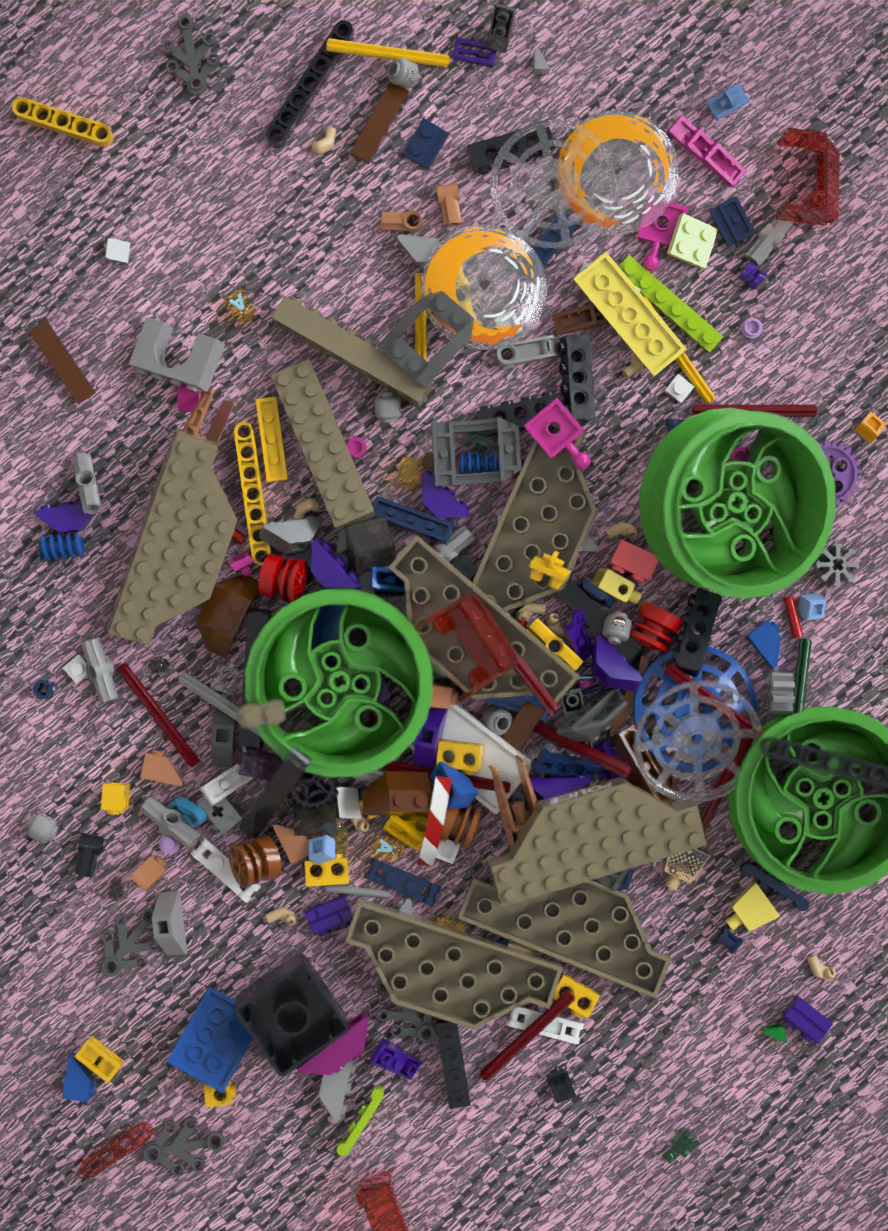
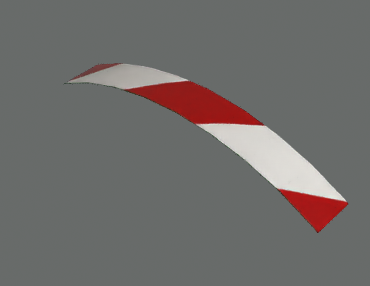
(435, 821)

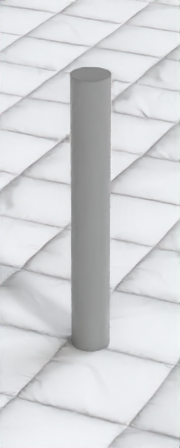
(358, 891)

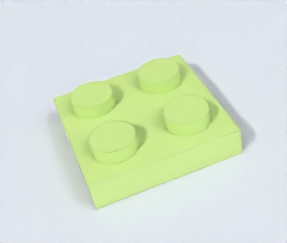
(692, 241)

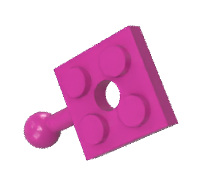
(660, 236)
(569, 431)

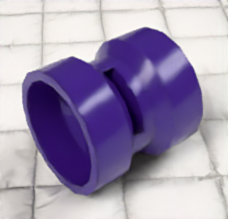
(752, 276)

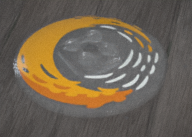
(646, 174)
(516, 279)

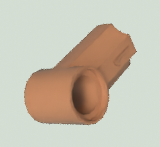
(448, 199)
(399, 221)

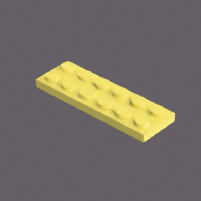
(629, 314)

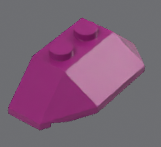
(337, 1054)

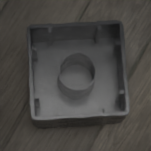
(291, 1014)

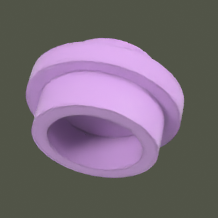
(751, 328)
(168, 844)

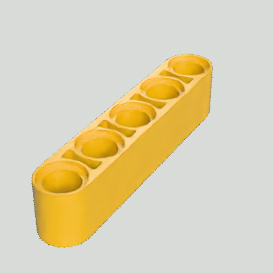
(55, 115)

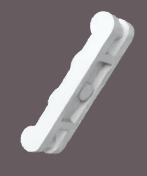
(219, 865)
(555, 1029)

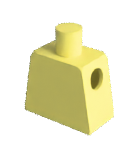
(609, 583)
(751, 909)

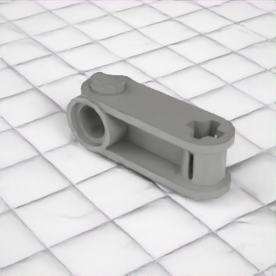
(527, 352)

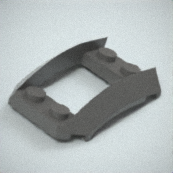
(411, 361)
(444, 454)

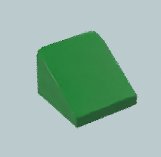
(775, 1031)

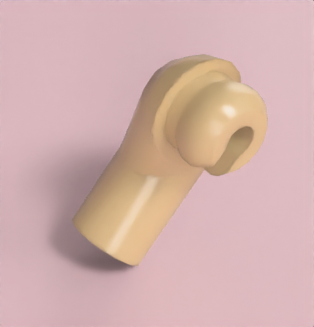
(326, 143)
(635, 367)
(304, 507)
(528, 610)
(360, 824)
(820, 971)

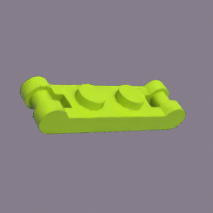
(356, 1128)

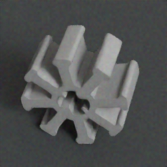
(829, 564)
(780, 693)

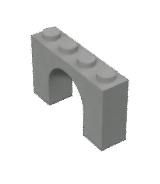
(194, 372)

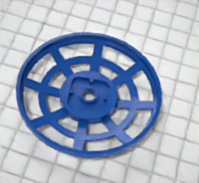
(682, 711)

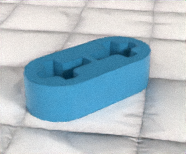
(189, 811)

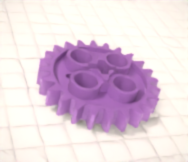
(848, 475)

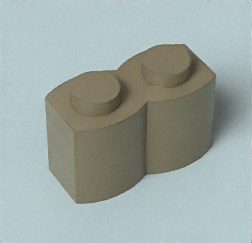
(255, 714)

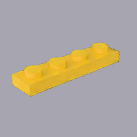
(271, 439)

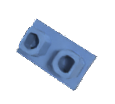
(727, 102)

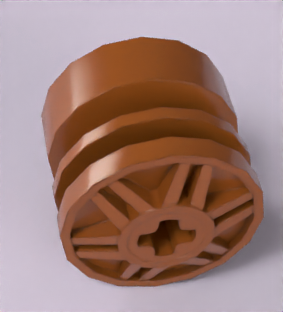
(461, 825)
(254, 861)

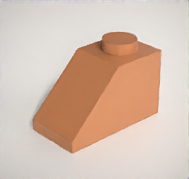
(444, 695)
(160, 769)
(294, 846)
(149, 872)

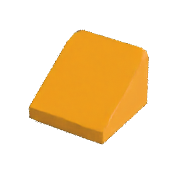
(870, 427)

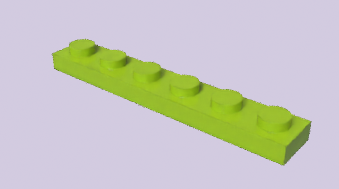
(671, 305)

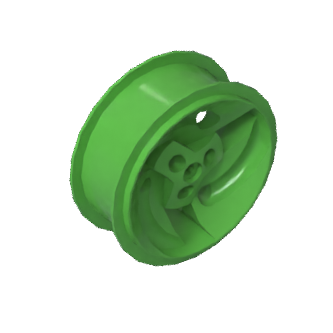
(795, 497)
(392, 646)
(760, 805)

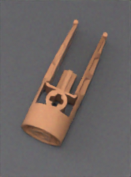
(196, 418)
(518, 807)

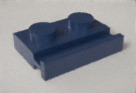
(426, 144)
(731, 221)

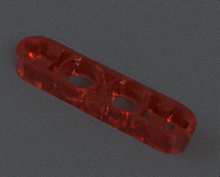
(116, 1148)

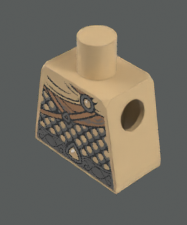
(684, 867)

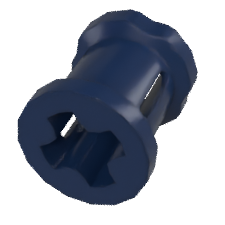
(39, 685)
(729, 940)

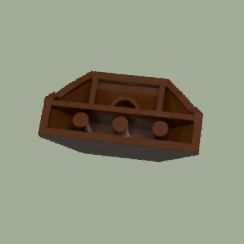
(226, 612)
(626, 754)
(399, 795)

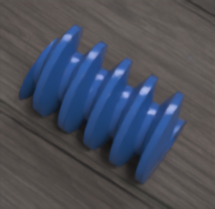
(478, 463)
(64, 547)

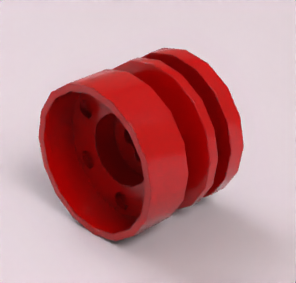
(282, 577)
(654, 627)

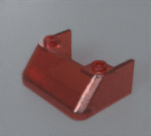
(822, 204)
(480, 638)
(381, 1203)

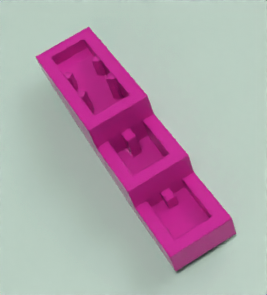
(706, 151)

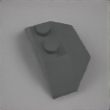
(594, 716)

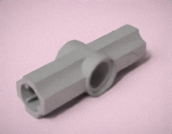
(768, 241)
(87, 483)
(455, 544)
(99, 669)
(170, 822)

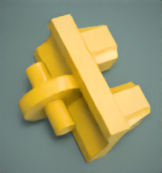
(551, 566)

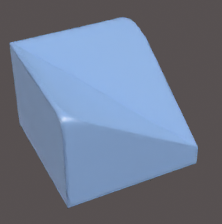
(811, 606)
(322, 849)

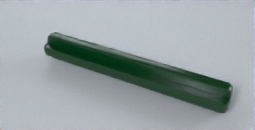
(801, 675)

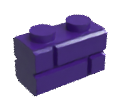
(329, 915)
(806, 1019)

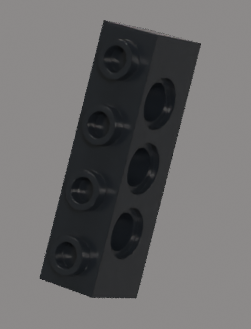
(478, 150)
(584, 389)
(508, 407)
(709, 604)
(453, 1064)

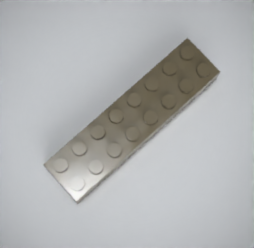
(347, 349)
(323, 445)

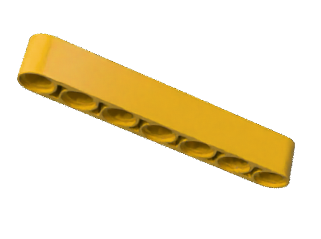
(249, 484)

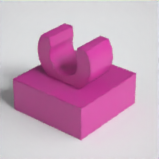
(242, 562)

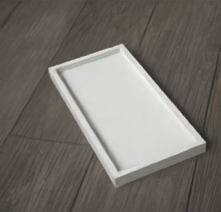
(497, 752)

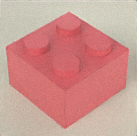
(633, 561)

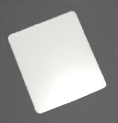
(348, 803)

